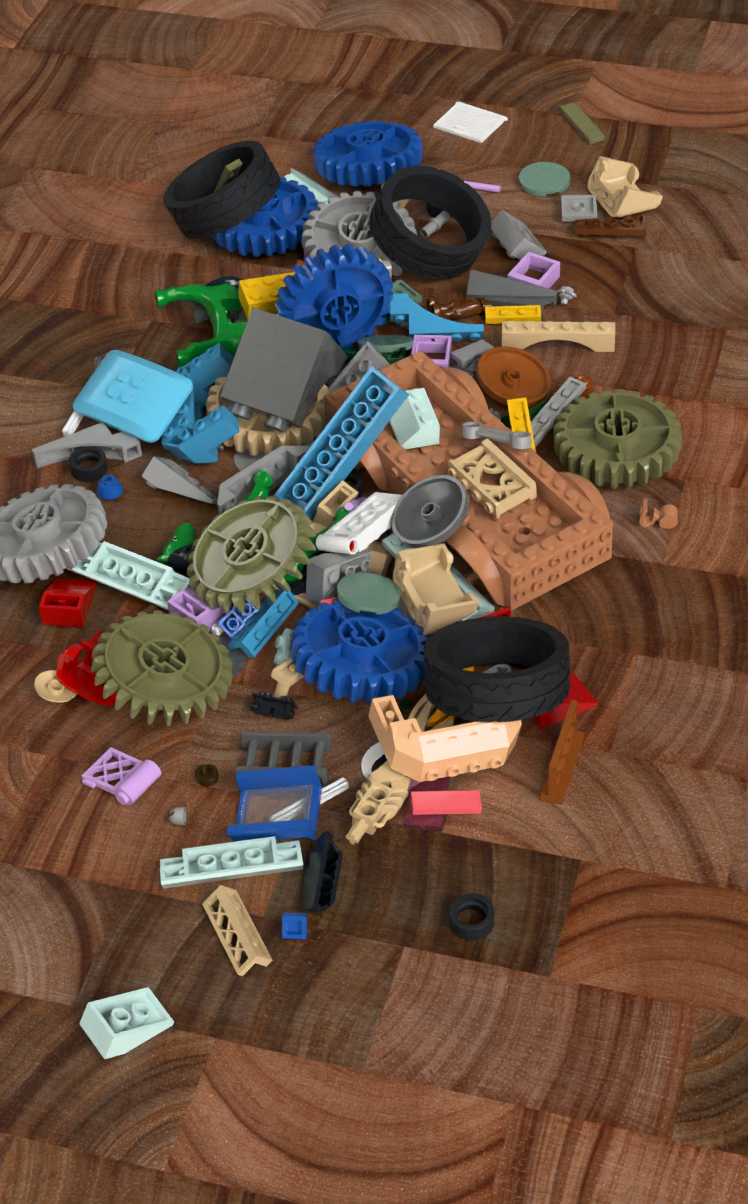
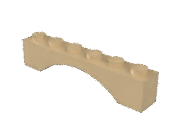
(595, 335)

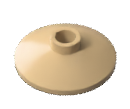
(50, 689)

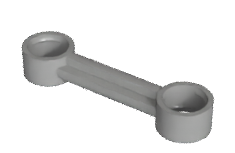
(475, 430)

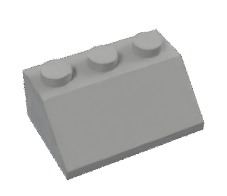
(515, 236)

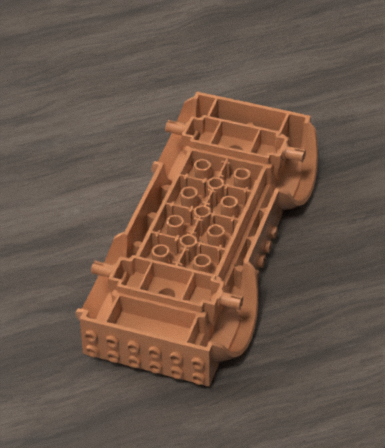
(527, 546)

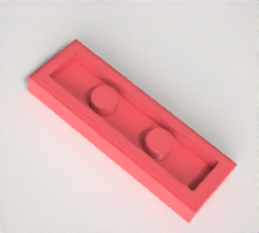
(446, 802)

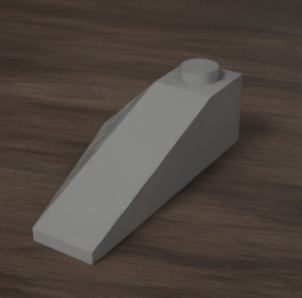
(170, 476)

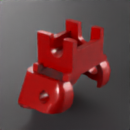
(77, 674)

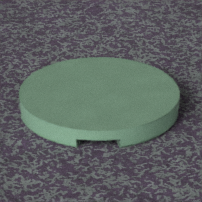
(544, 178)
(388, 343)
(368, 593)

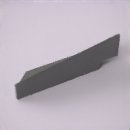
(508, 292)

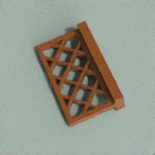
(563, 758)

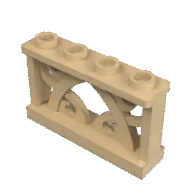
(490, 454)

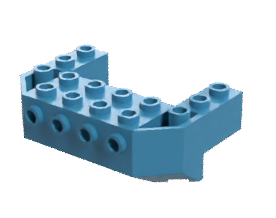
(189, 434)

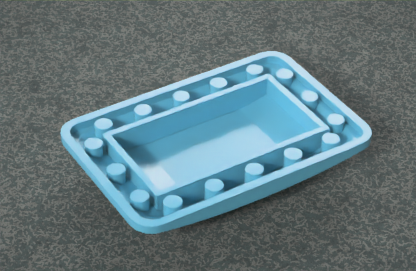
(133, 395)

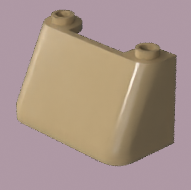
(616, 189)
(430, 588)

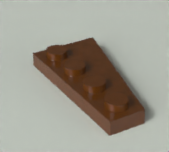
(610, 226)

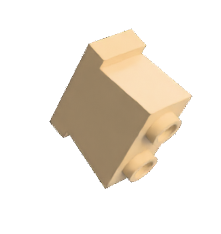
(337, 498)

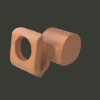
(666, 516)

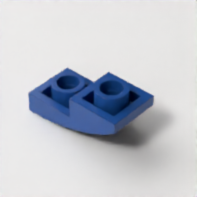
(234, 620)

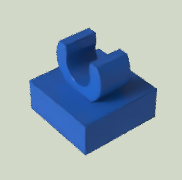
(294, 925)

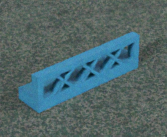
(264, 623)

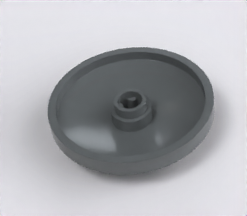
(430, 511)

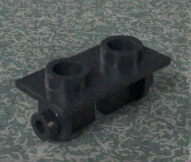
(282, 706)

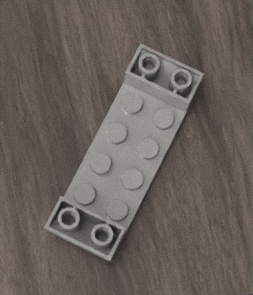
(276, 463)

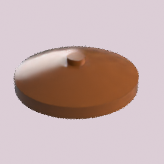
(513, 374)

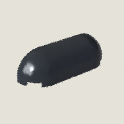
(321, 875)

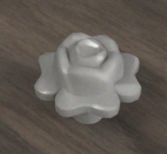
(566, 293)

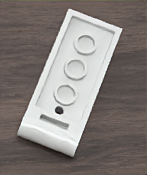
(360, 526)

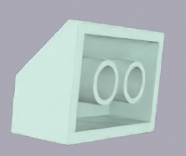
(415, 421)

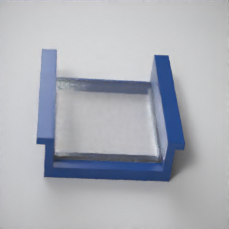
(277, 804)

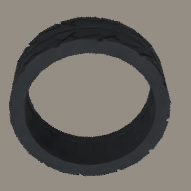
(202, 211)
(414, 252)
(497, 695)

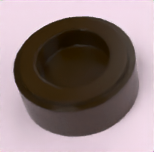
(207, 775)

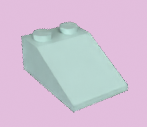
(124, 1021)

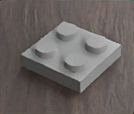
(578, 207)

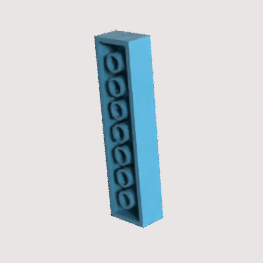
(343, 441)

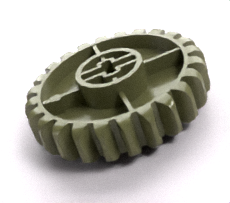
(617, 438)

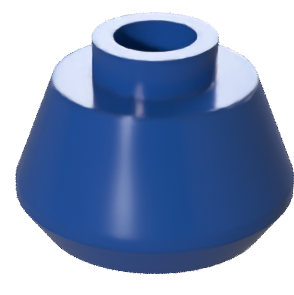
(109, 488)

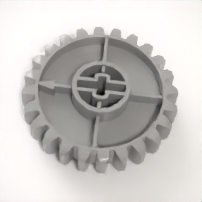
(347, 222)
(49, 532)

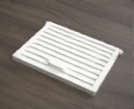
(470, 122)

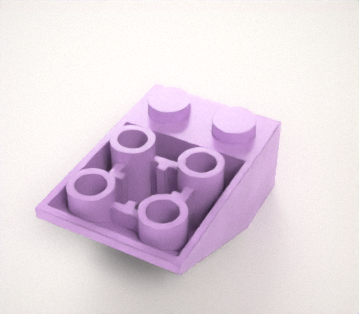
(189, 605)

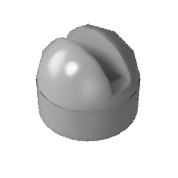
(178, 816)

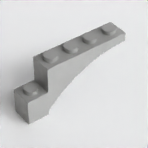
(116, 446)

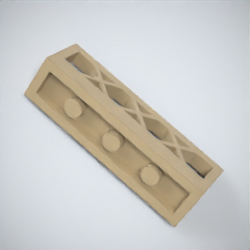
(239, 924)

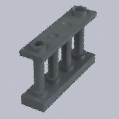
(286, 742)

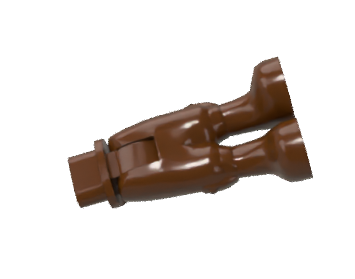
(457, 308)

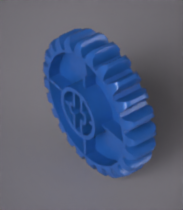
(366, 152)
(275, 225)
(338, 293)
(359, 652)

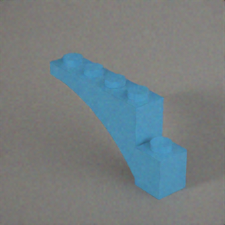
(425, 323)

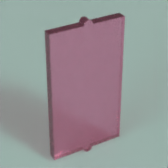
(431, 821)

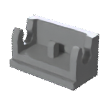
(465, 355)

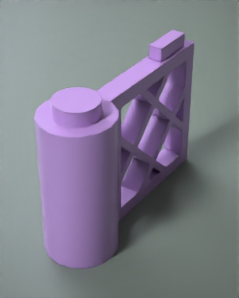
(132, 782)

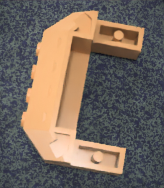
(443, 750)

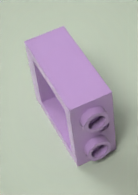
(537, 263)
(441, 344)

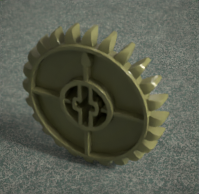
(249, 552)
(162, 665)

